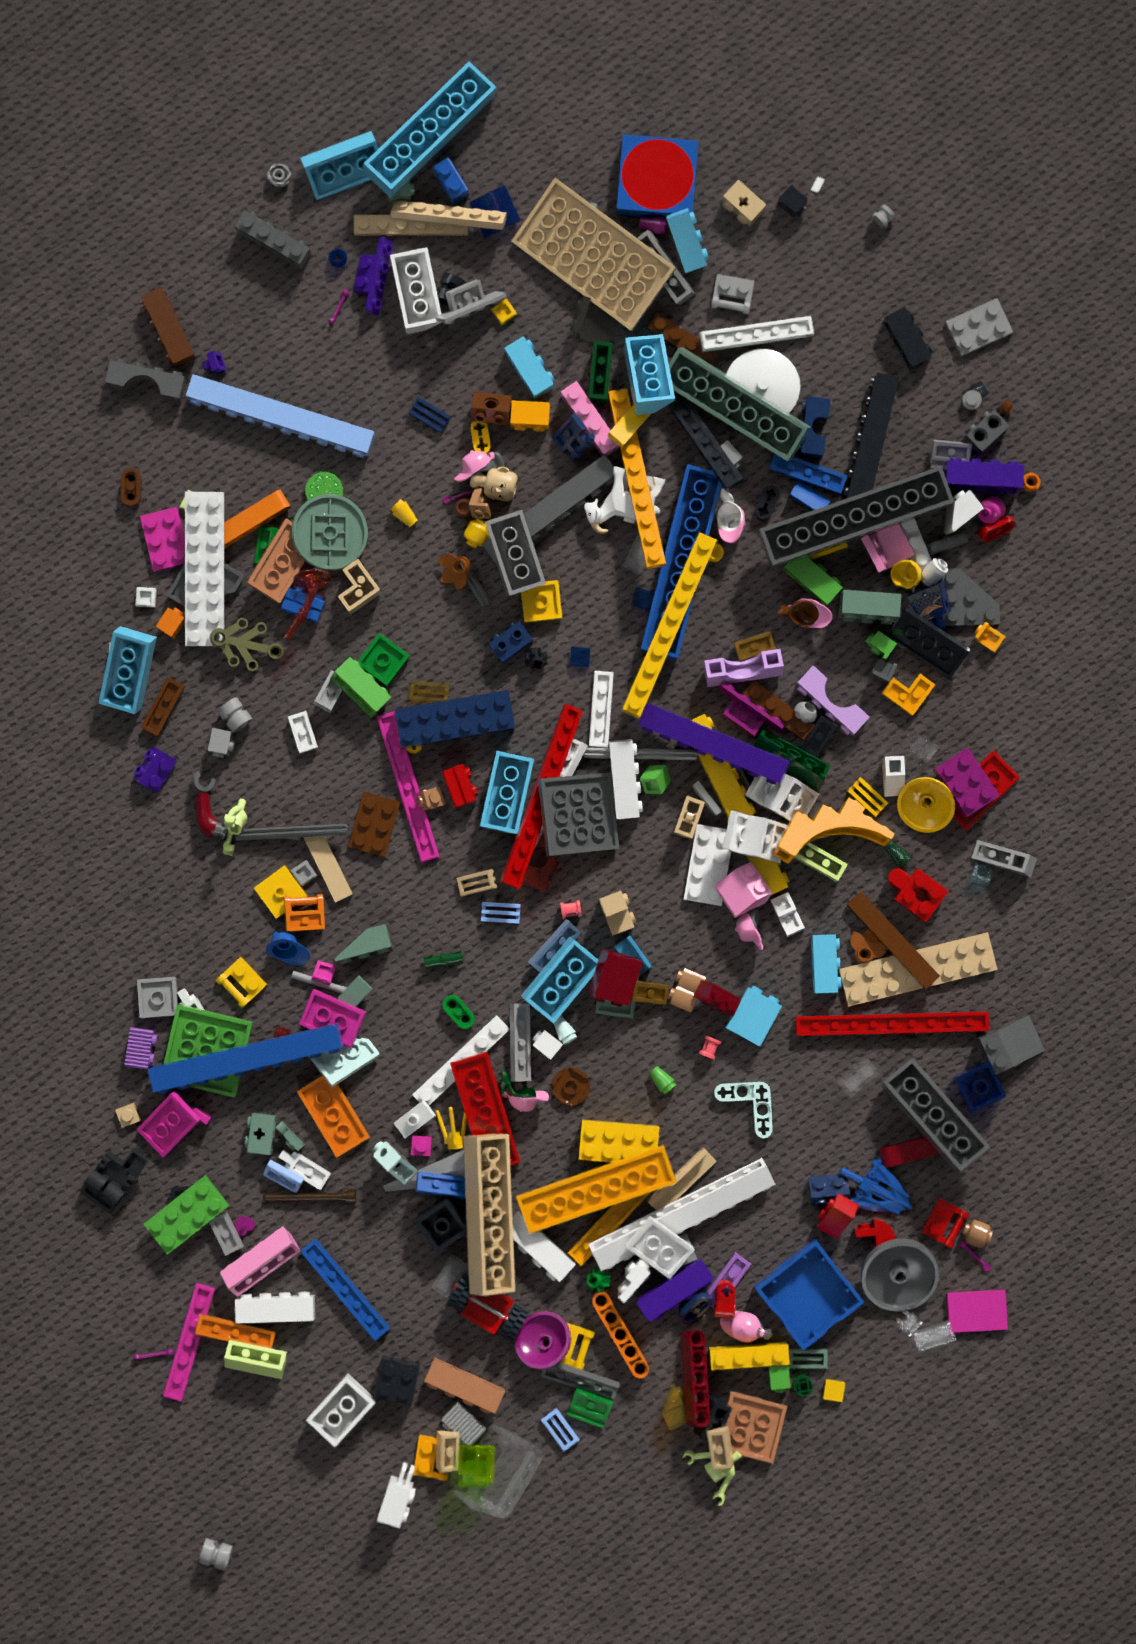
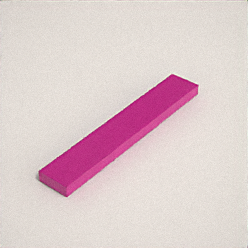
(188, 1343)

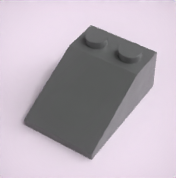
(1011, 1044)

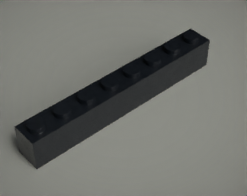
(873, 434)

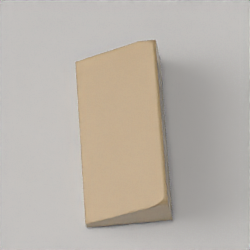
(720, 1448)
(447, 1451)

